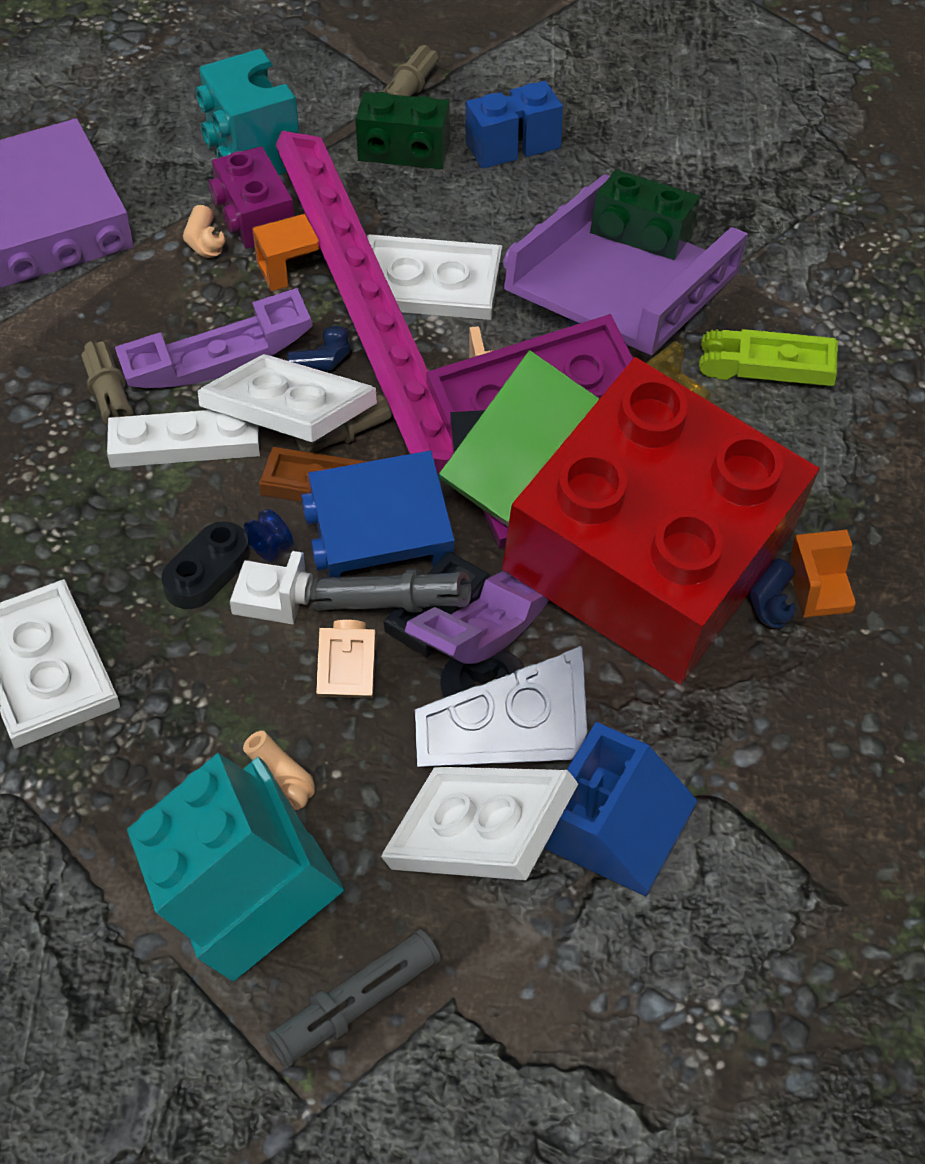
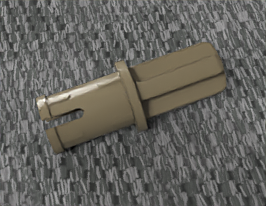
(410, 76)
(105, 381)
(367, 419)

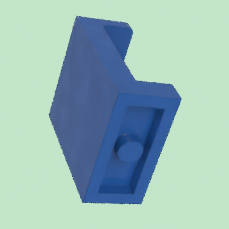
(377, 513)

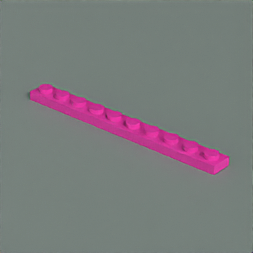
(366, 295)

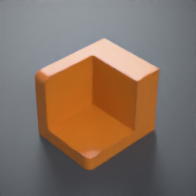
(282, 242)
(821, 574)

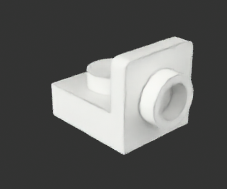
(272, 590)

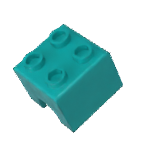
(245, 107)

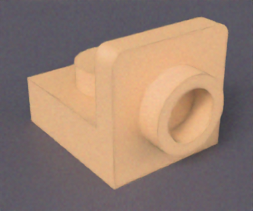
(346, 660)

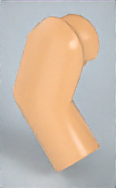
(199, 233)
(291, 777)

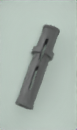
(407, 591)
(294, 1040)

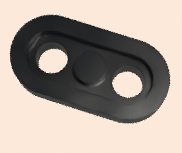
(213, 558)

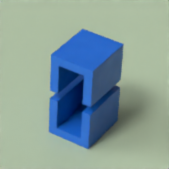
(497, 121)

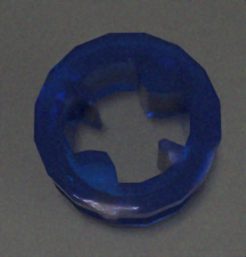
(268, 535)

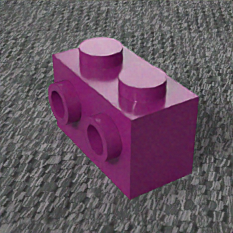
(249, 192)

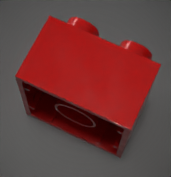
(656, 518)

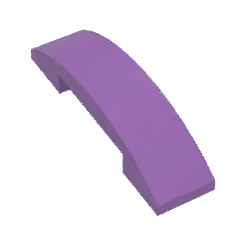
(216, 352)
(483, 626)

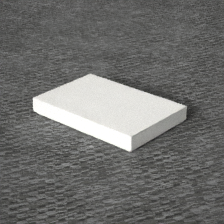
(440, 275)
(287, 397)
(48, 666)
(480, 821)

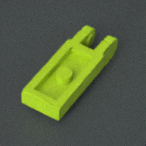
(769, 356)

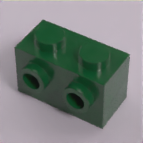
(403, 130)
(644, 214)

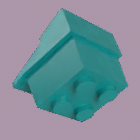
(231, 864)

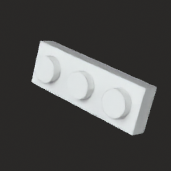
(179, 438)

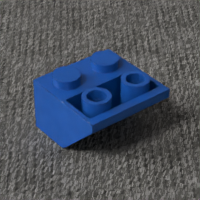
(622, 810)

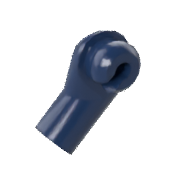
(329, 354)
(767, 595)

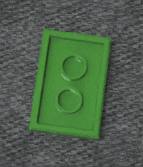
(516, 435)

